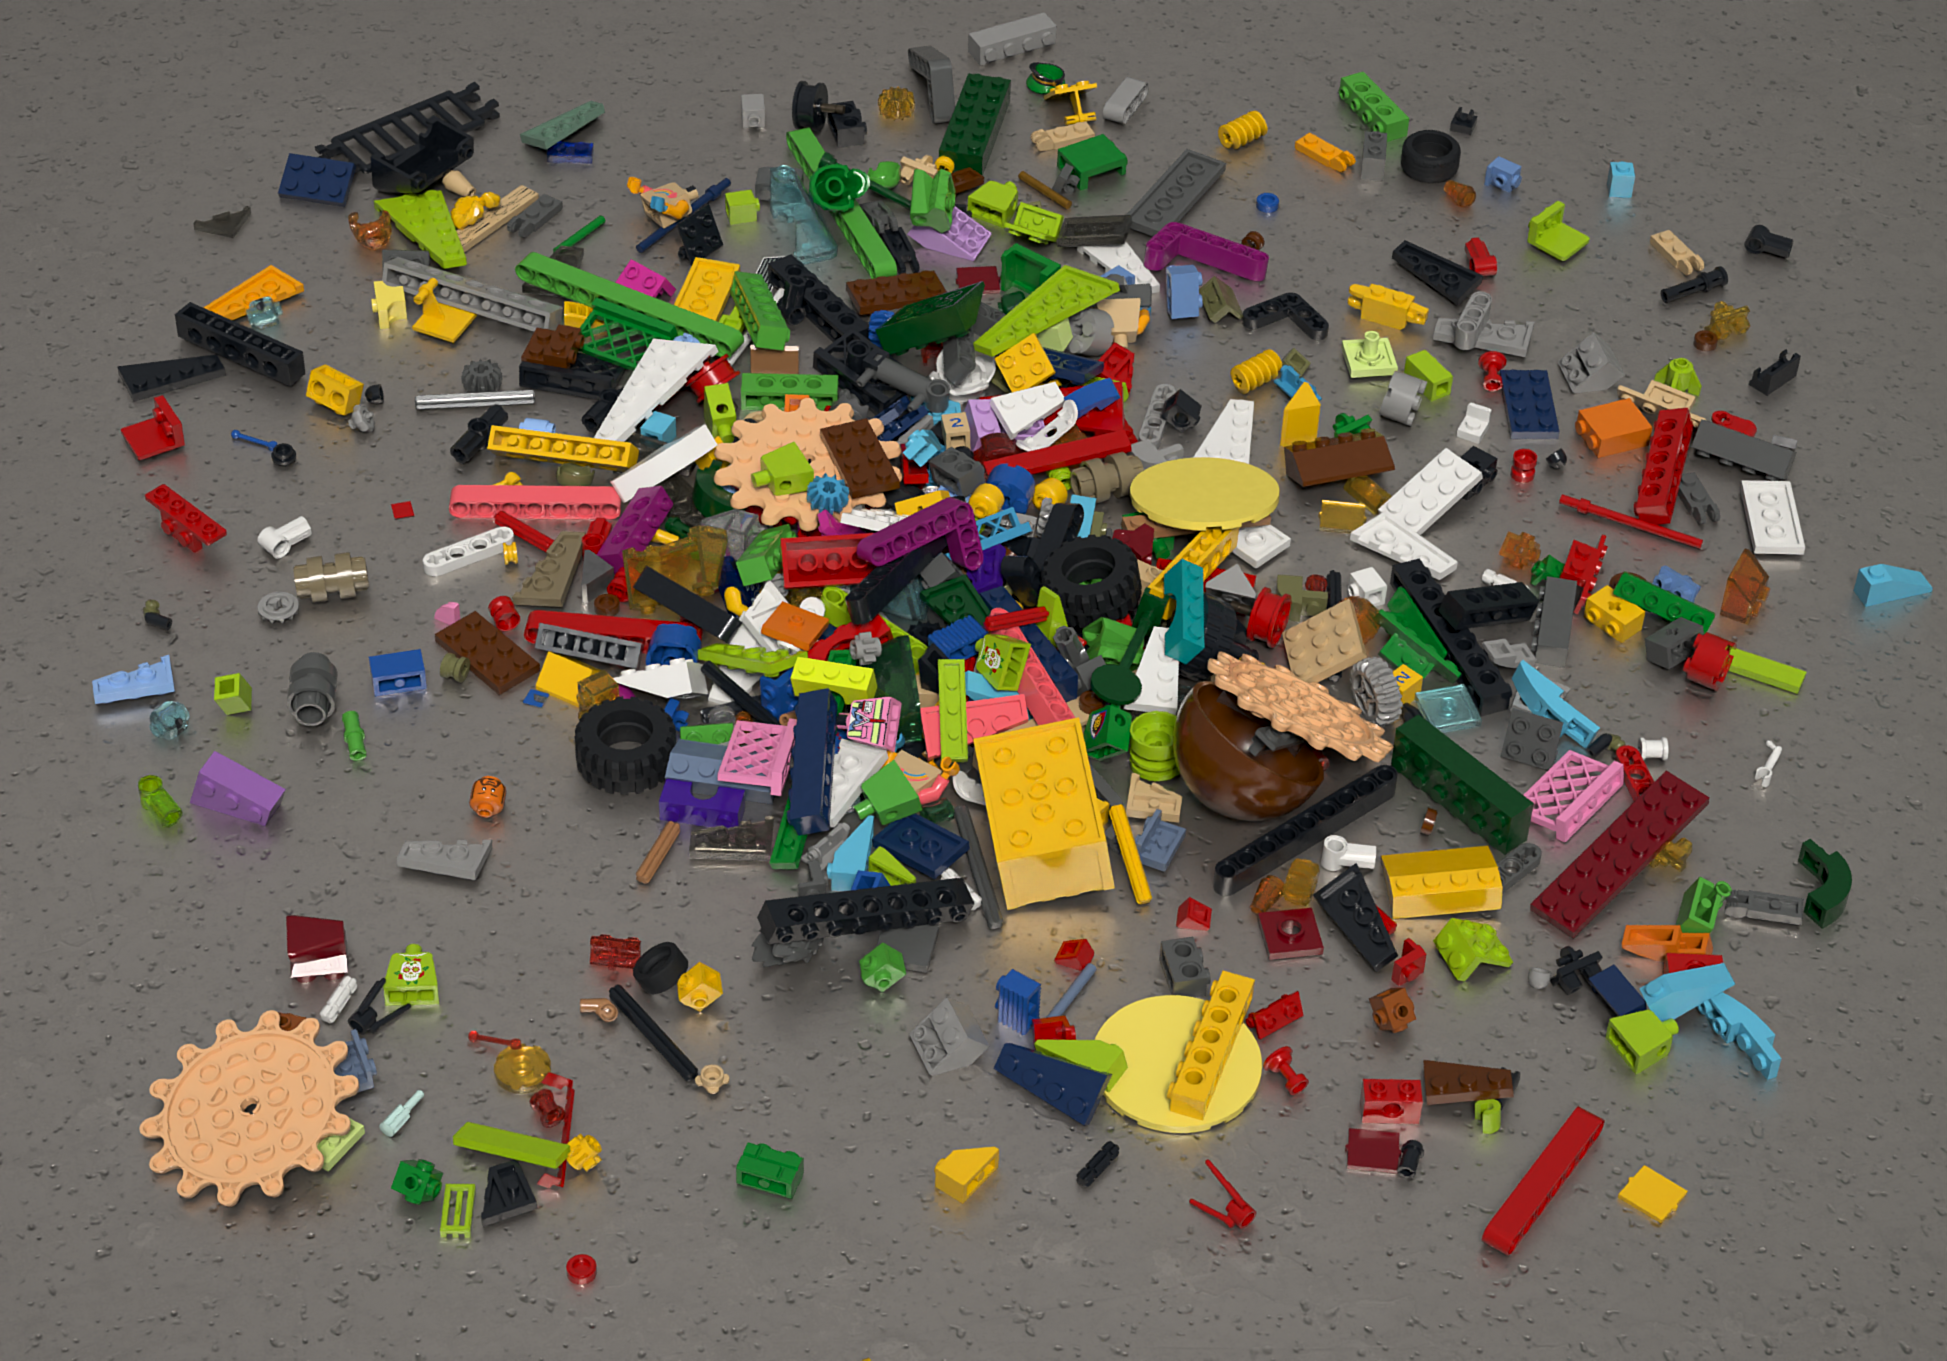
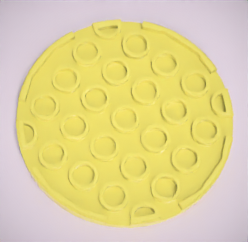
(1204, 493)
(1154, 1042)

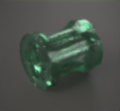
(945, 810)

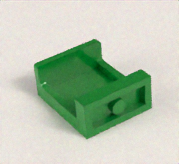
(1091, 158)
(1025, 269)

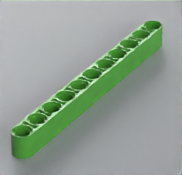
(853, 222)
(585, 287)

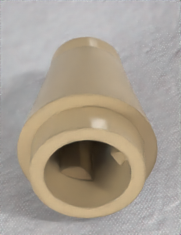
(458, 184)

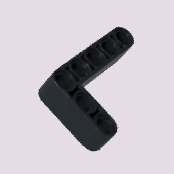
(1024, 572)

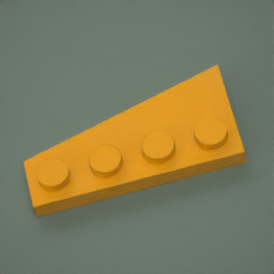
(267, 282)

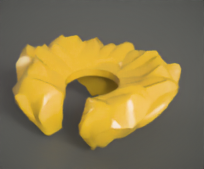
(470, 208)

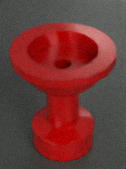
(1492, 363)
(1280, 1062)

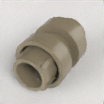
(1100, 479)
(344, 575)

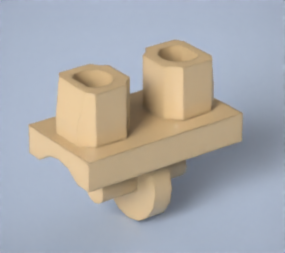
(909, 166)

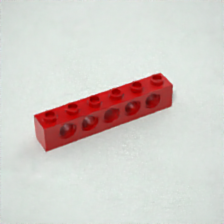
(1664, 466)

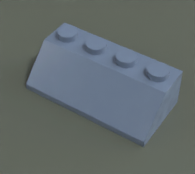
(700, 765)

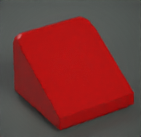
(1193, 915)
(1075, 954)

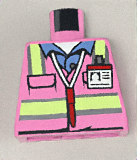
(872, 722)

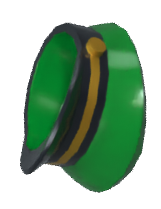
(1044, 77)

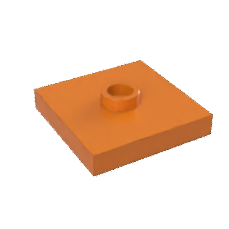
(795, 626)

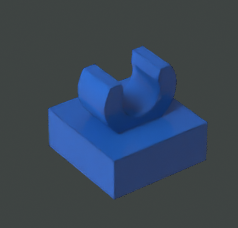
(679, 716)

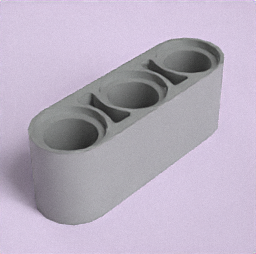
(1125, 100)
(1473, 320)

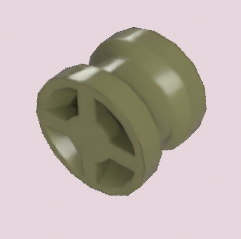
(455, 667)

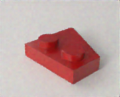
(1118, 365)

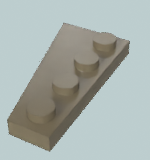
(554, 574)

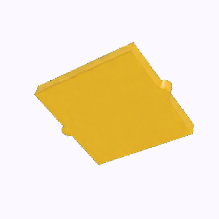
(1652, 1194)

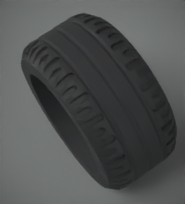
(1430, 169)

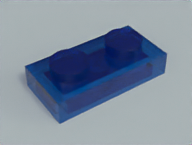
(571, 152)

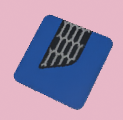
(535, 698)

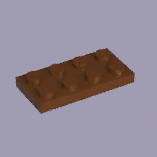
(893, 291)
(859, 458)
(491, 653)

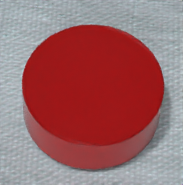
(581, 1269)

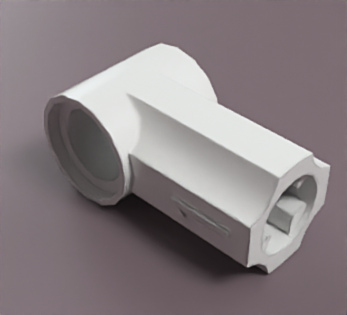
(280, 540)
(1339, 853)

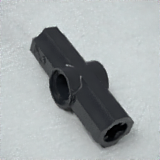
(478, 434)

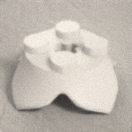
(974, 385)

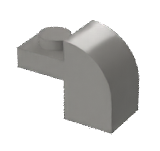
(1151, 456)

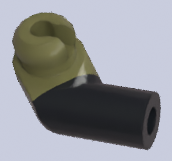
(153, 617)
(1605, 741)

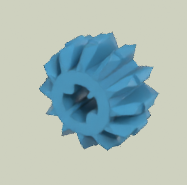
(827, 494)

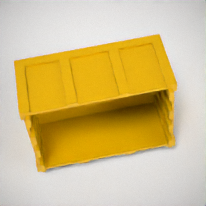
(1043, 813)

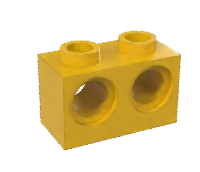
(334, 389)

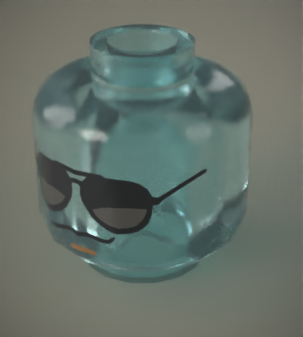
(264, 313)
(169, 720)

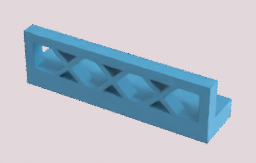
(1004, 535)

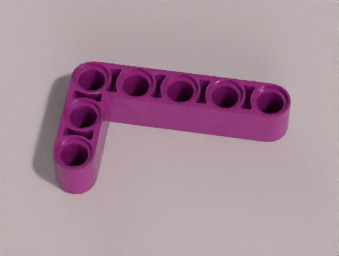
(1205, 248)
(946, 517)

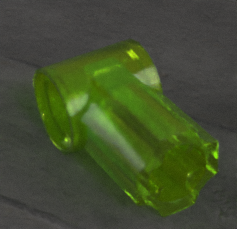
(158, 801)

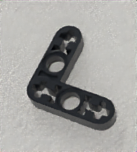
(1290, 306)

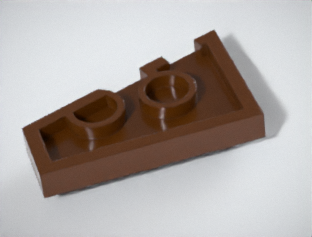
(1465, 1083)

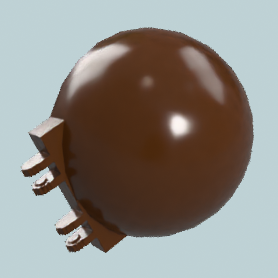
(1222, 773)

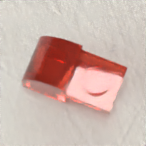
(996, 446)

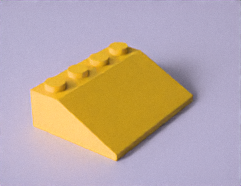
(1442, 882)

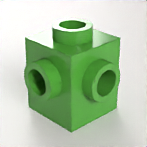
(882, 967)

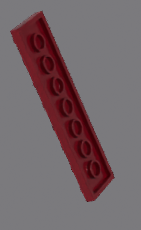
(1619, 854)

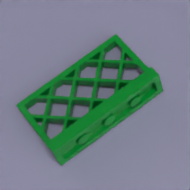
(632, 323)

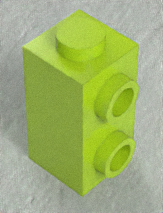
(1427, 368)

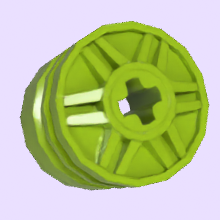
(1153, 746)

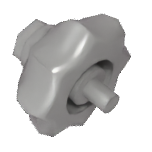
(362, 419)

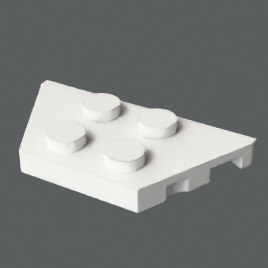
(760, 611)

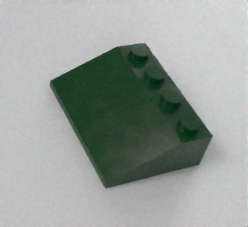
(931, 320)

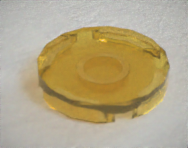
(522, 1069)

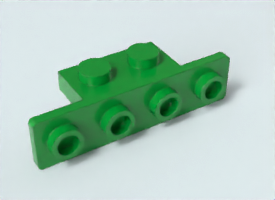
(1660, 601)
(1409, 616)
(1409, 650)

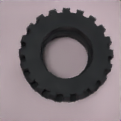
(1087, 560)
(624, 722)

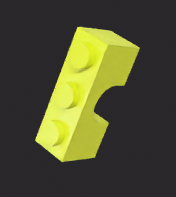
(847, 680)

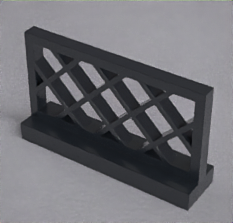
(574, 382)
(869, 394)

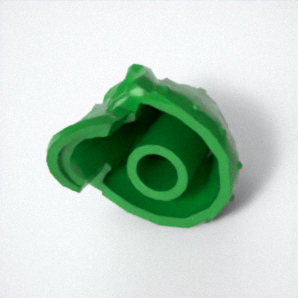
(836, 187)

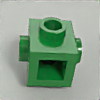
(417, 1181)

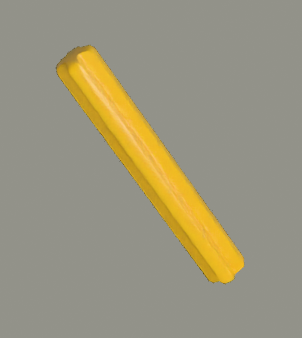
(1130, 854)

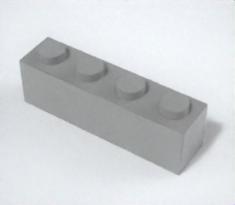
(1012, 38)

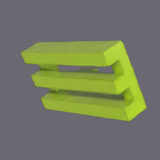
(456, 1229)

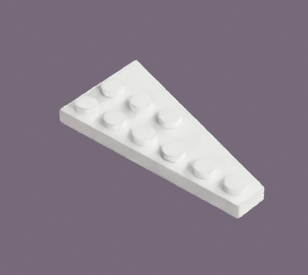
(652, 383)
(1231, 433)

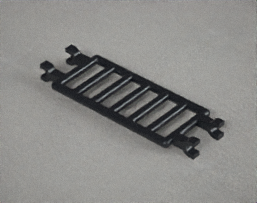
(458, 99)

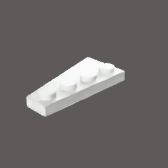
(1123, 255)

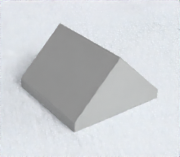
(1232, 586)

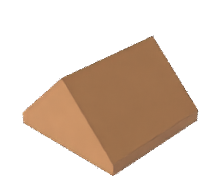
(775, 361)

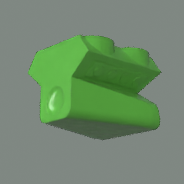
(932, 200)
(1110, 641)

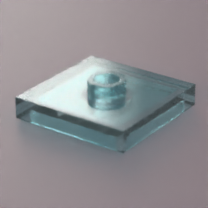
(1448, 708)

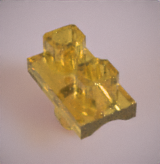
(1725, 317)
(1674, 855)

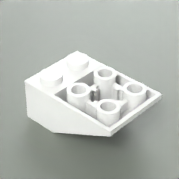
(677, 681)

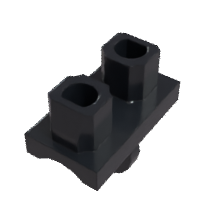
(1568, 975)

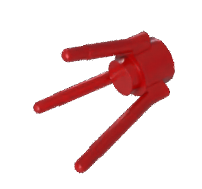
(1238, 1210)

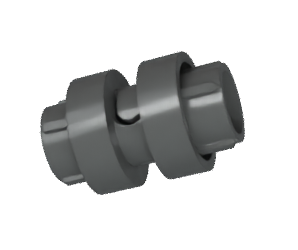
(312, 689)

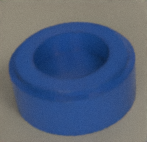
(1267, 202)

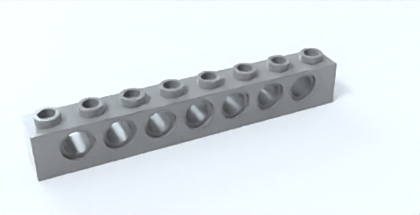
(474, 295)

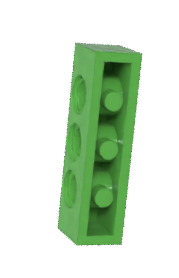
(1373, 106)
(765, 389)
(762, 557)

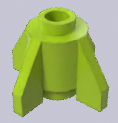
(1680, 376)

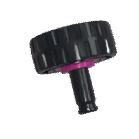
(1219, 636)

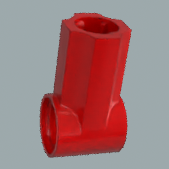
(1479, 258)
(596, 535)

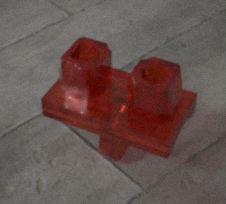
(614, 951)

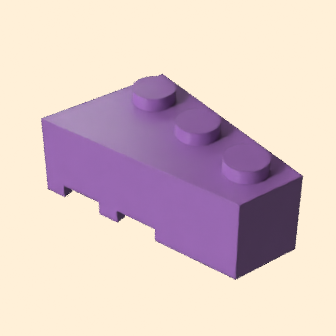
(236, 791)

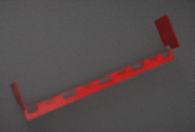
(559, 1082)

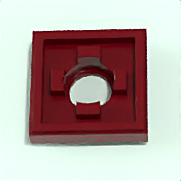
(1285, 945)

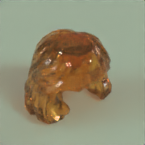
(371, 234)
(1365, 613)

